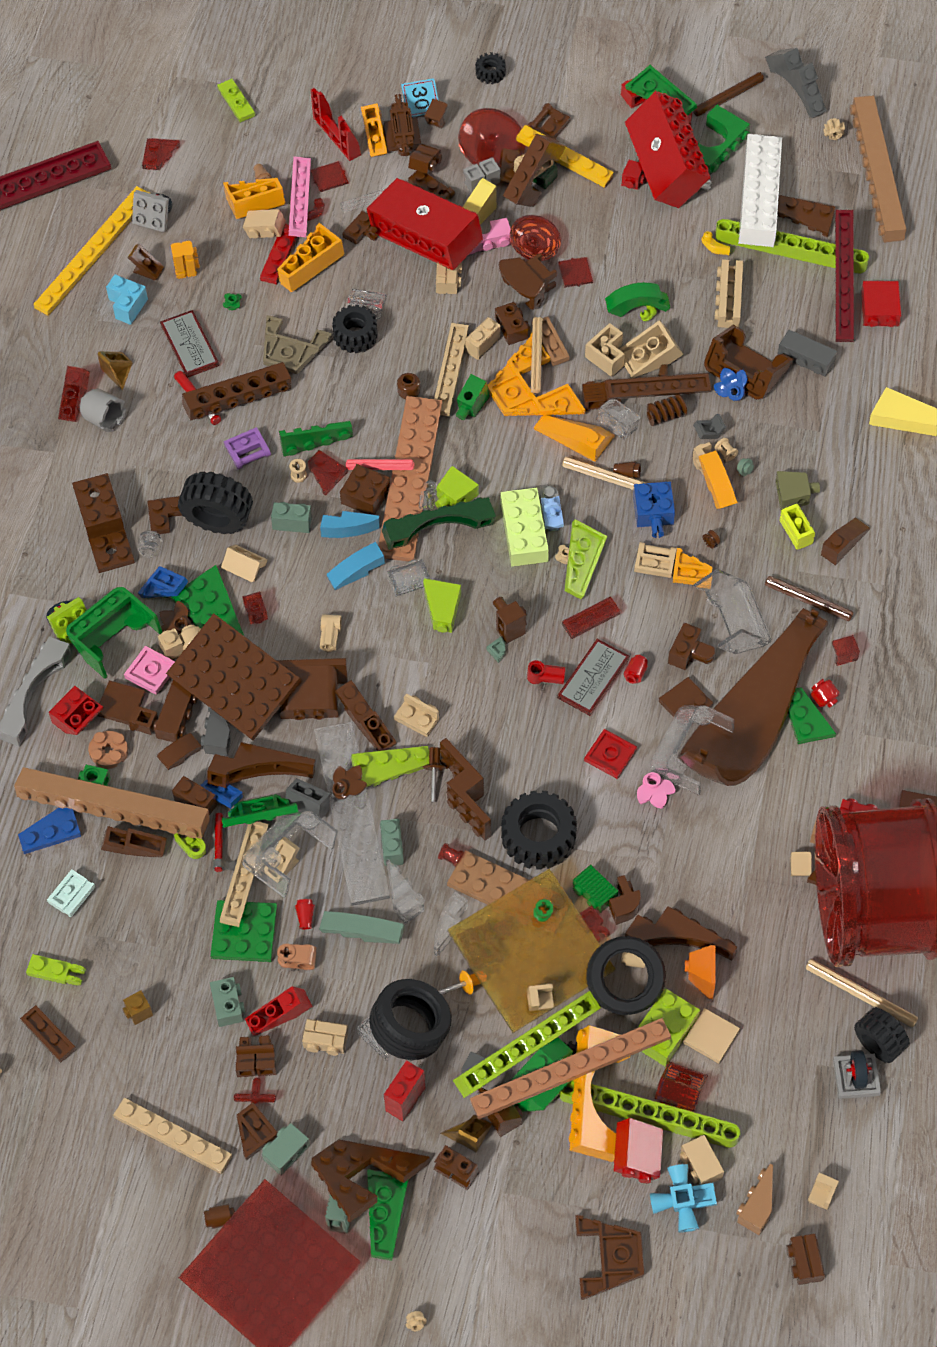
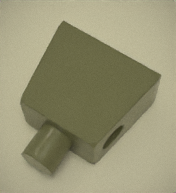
(794, 488)

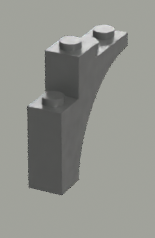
(800, 76)

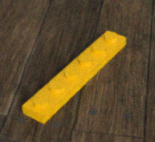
(572, 160)

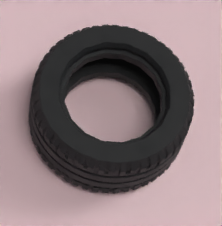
(650, 958)
(424, 1000)

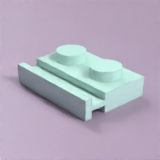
(71, 893)

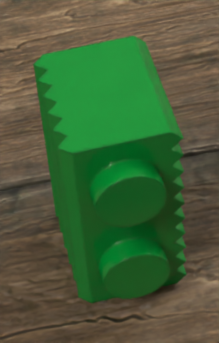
(594, 888)

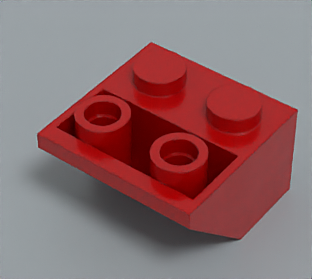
(74, 711)

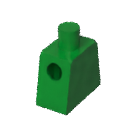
(472, 397)

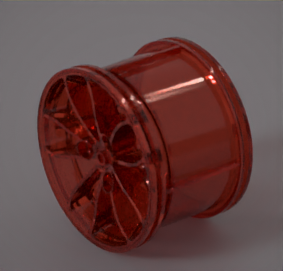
(877, 881)

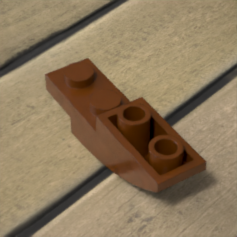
(364, 717)

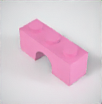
(496, 237)

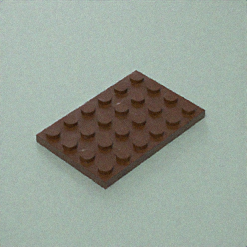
(233, 676)

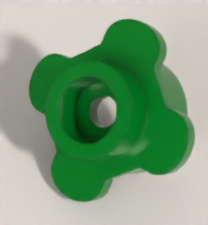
(232, 301)

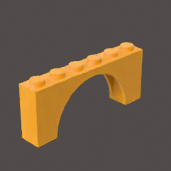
(588, 1131)

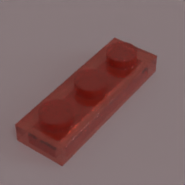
(591, 617)

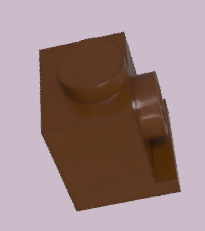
(143, 720)

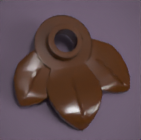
(173, 619)
(349, 780)

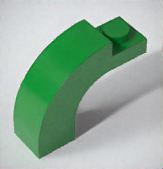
(636, 295)

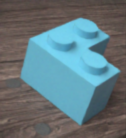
(128, 298)

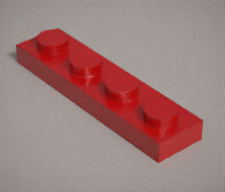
(279, 253)

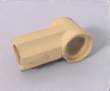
(330, 627)

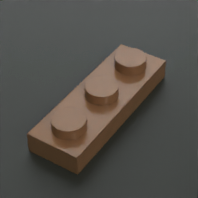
(552, 343)

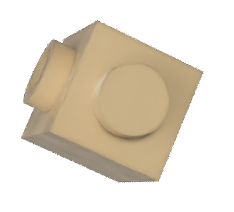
(170, 644)

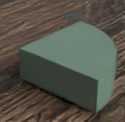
(497, 649)

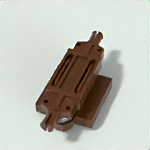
(402, 130)

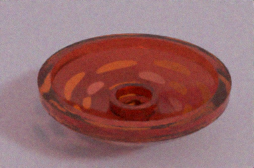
(535, 231)

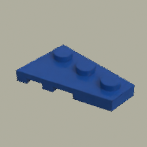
(50, 830)

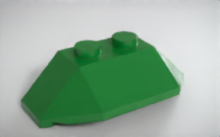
(546, 1055)

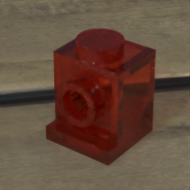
(255, 608)

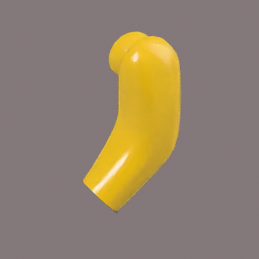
(714, 246)

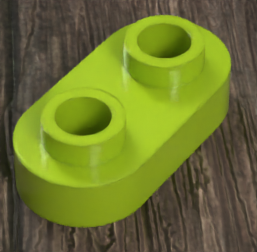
(189, 844)

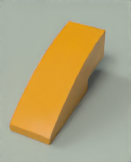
(717, 480)

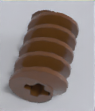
(666, 408)

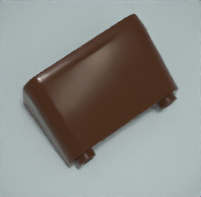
(729, 352)

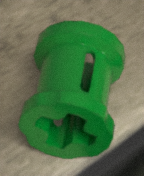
(538, 914)

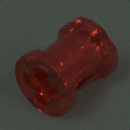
(450, 854)

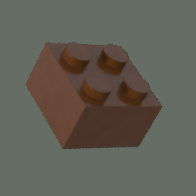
(365, 490)

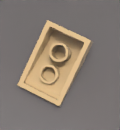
(650, 350)

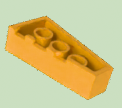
(311, 258)

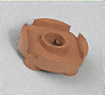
(105, 739)

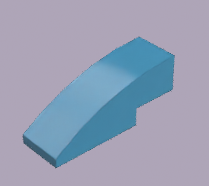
(348, 525)
(356, 566)

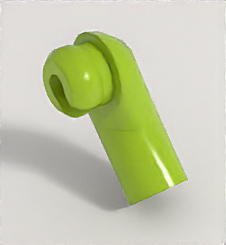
(648, 314)

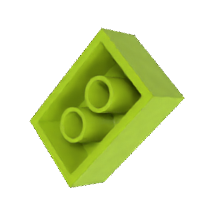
(679, 1019)

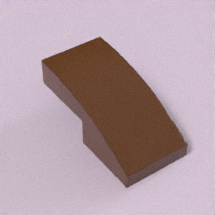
(178, 750)

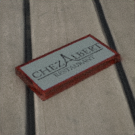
(189, 343)
(593, 677)

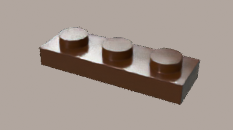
(48, 1033)

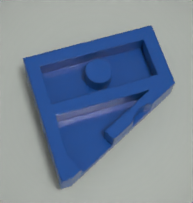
(163, 584)

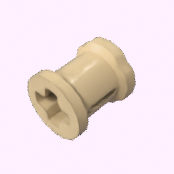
(726, 449)
(300, 470)

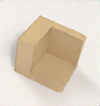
(540, 997)
(823, 1191)

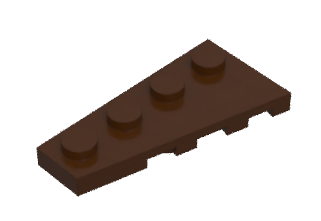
(811, 214)

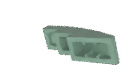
(360, 926)

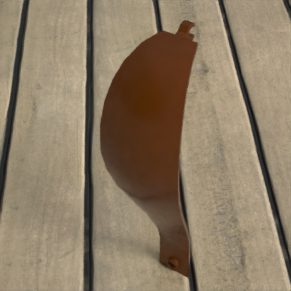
(757, 706)

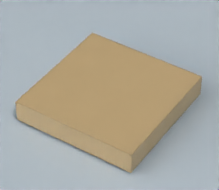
(711, 1035)

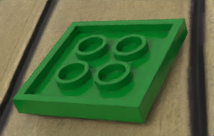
(250, 940)

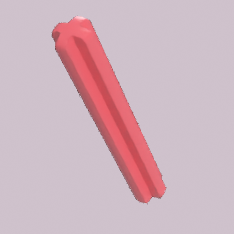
(381, 464)

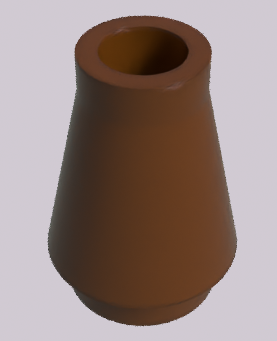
(628, 469)

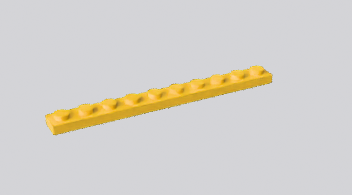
(86, 256)

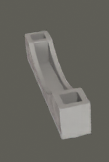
(52, 658)

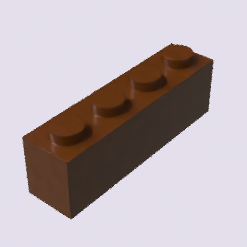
(175, 713)

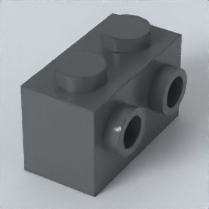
(308, 797)

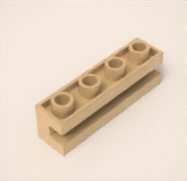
(730, 294)

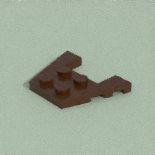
(619, 1255)

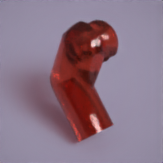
(317, 210)

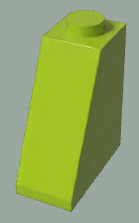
(442, 603)

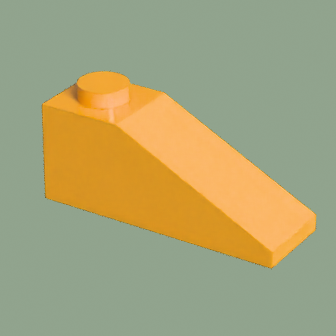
(374, 130)

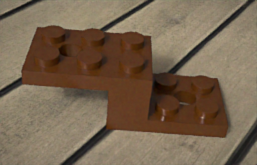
(103, 523)
(465, 789)

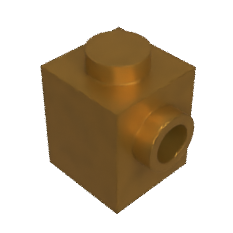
(137, 1008)

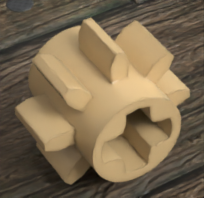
(834, 129)

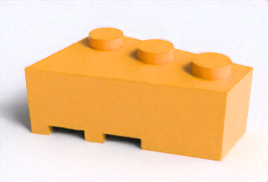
(254, 196)

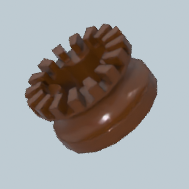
(711, 539)

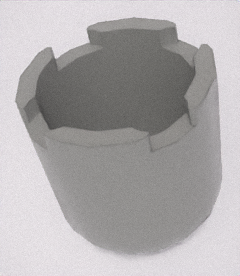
(102, 409)

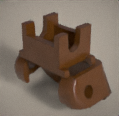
(528, 278)

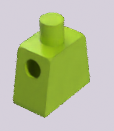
(455, 488)

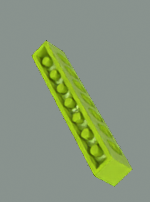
(526, 1044)

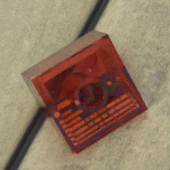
(680, 1087)

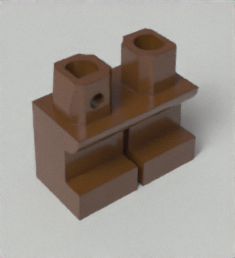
(247, 1054)
(453, 1163)

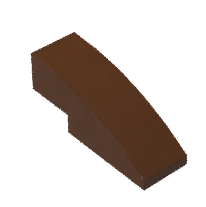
(133, 842)

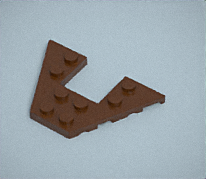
(347, 1158)

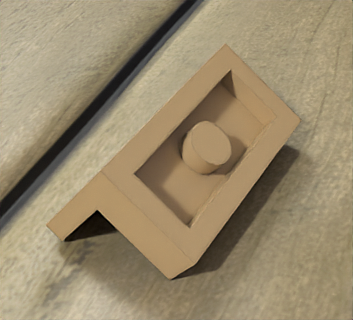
(243, 562)

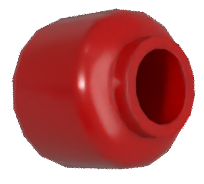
(825, 693)

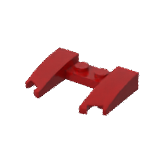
(341, 136)

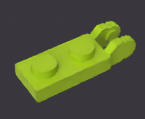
(54, 970)

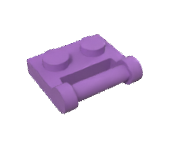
(244, 443)

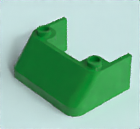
(105, 620)

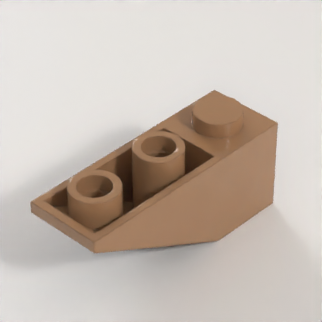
(758, 1208)

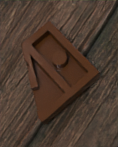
(254, 1130)

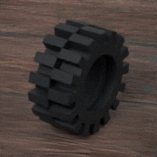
(490, 61)

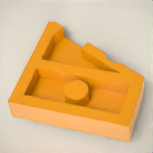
(689, 569)

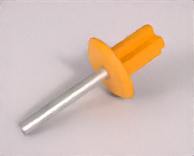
(467, 983)

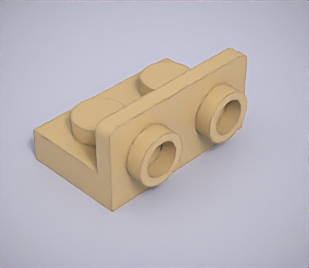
(417, 715)

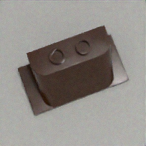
(316, 691)

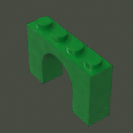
(731, 128)

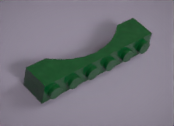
(474, 514)

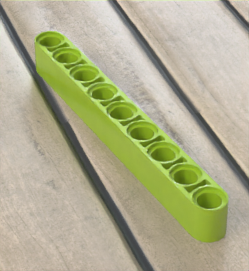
(792, 246)
(660, 1110)

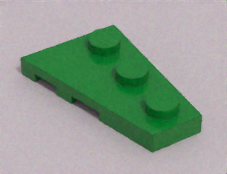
(807, 720)

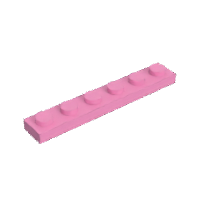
(299, 197)

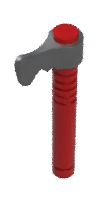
(218, 863)

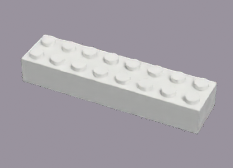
(760, 190)

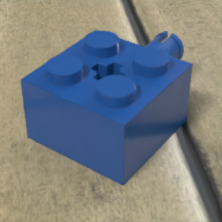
(654, 506)

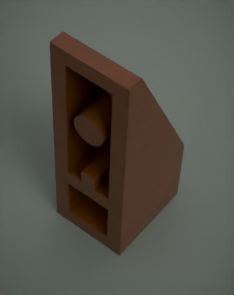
(843, 540)

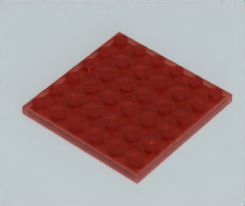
(270, 1269)

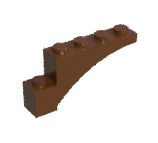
(257, 761)
(677, 929)

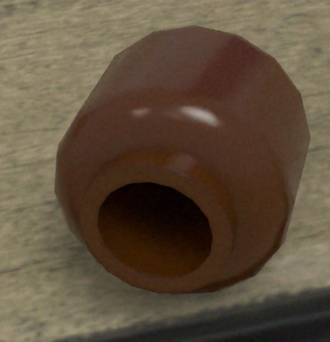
(408, 385)

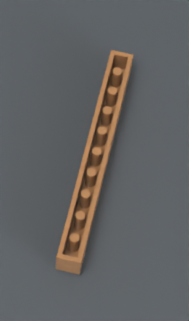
(878, 169)
(112, 803)

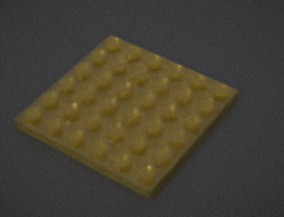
(517, 951)

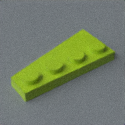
(390, 764)

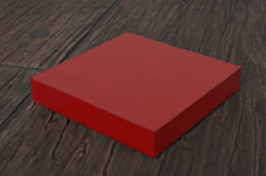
(610, 753)

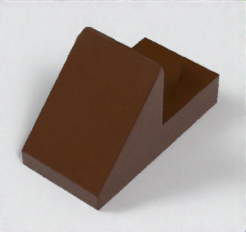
(145, 263)

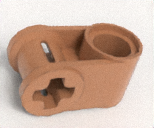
(299, 956)

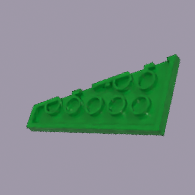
(208, 596)

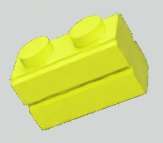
(797, 526)

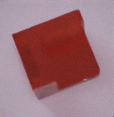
(846, 650)

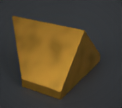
(115, 366)
(469, 1133)

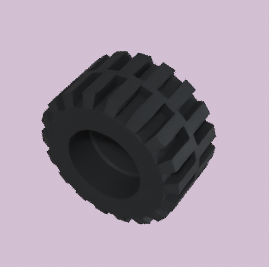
(355, 317)
(882, 1035)

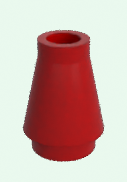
(305, 912)

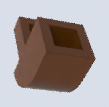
(627, 904)

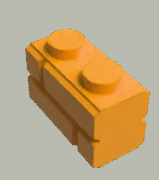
(185, 259)

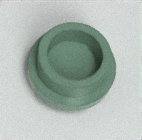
(745, 466)

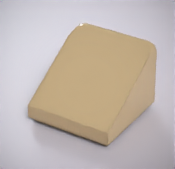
(800, 863)

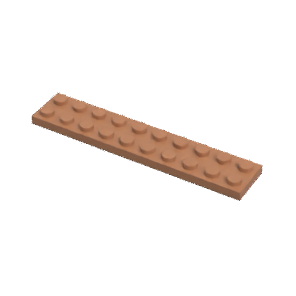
(417, 443)

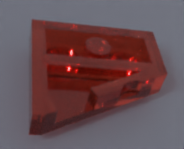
(158, 152)
(326, 471)

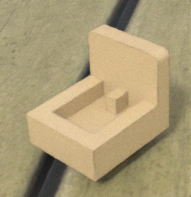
(700, 450)

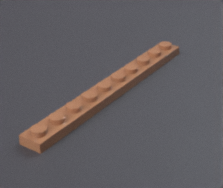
(570, 1068)

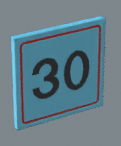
(419, 95)

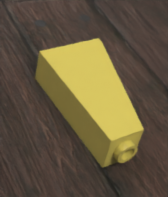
(904, 413)

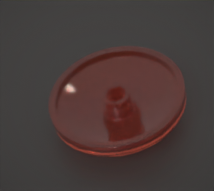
(487, 133)

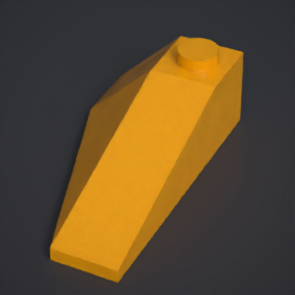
(581, 437)

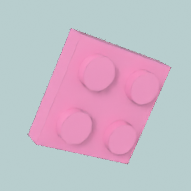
(149, 670)

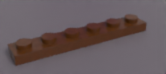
(657, 386)

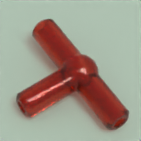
(255, 1095)

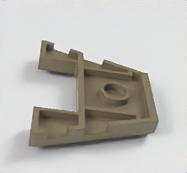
(292, 352)

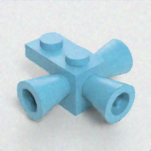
(684, 1198)

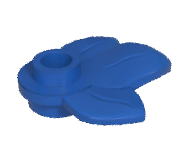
(731, 381)

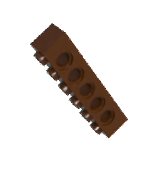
(236, 391)

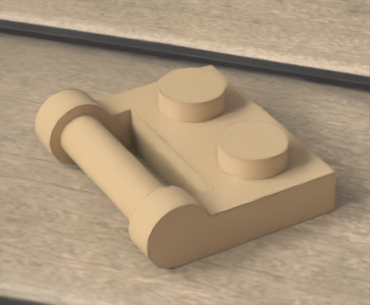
(655, 564)

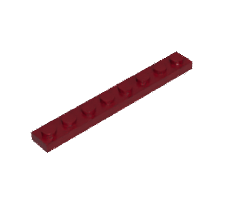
(844, 276)

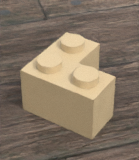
(604, 350)

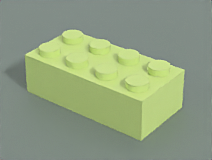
(524, 527)

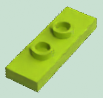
(236, 100)

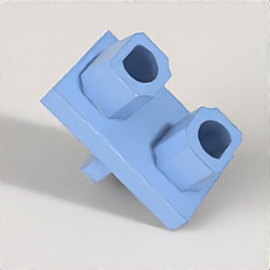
(552, 513)

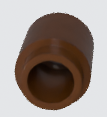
(218, 1215)

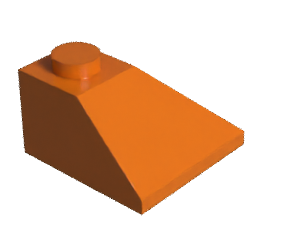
(702, 970)

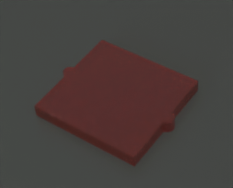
(329, 176)
(575, 272)

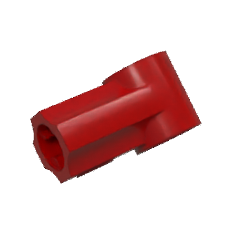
(546, 673)

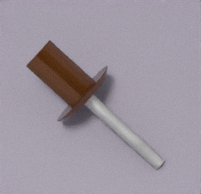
(434, 765)

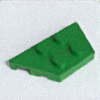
(258, 809)

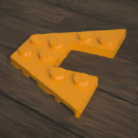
(515, 396)

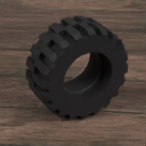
(215, 502)
(533, 852)

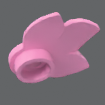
(655, 793)

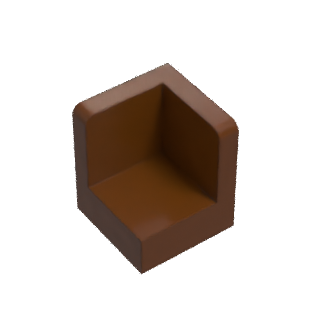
(435, 113)

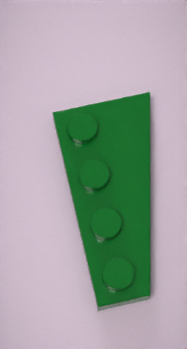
(652, 80)
(304, 440)
(386, 1213)

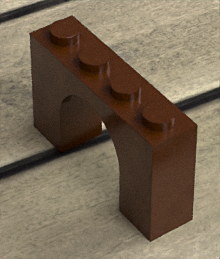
(540, 150)

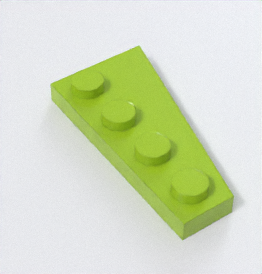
(582, 558)

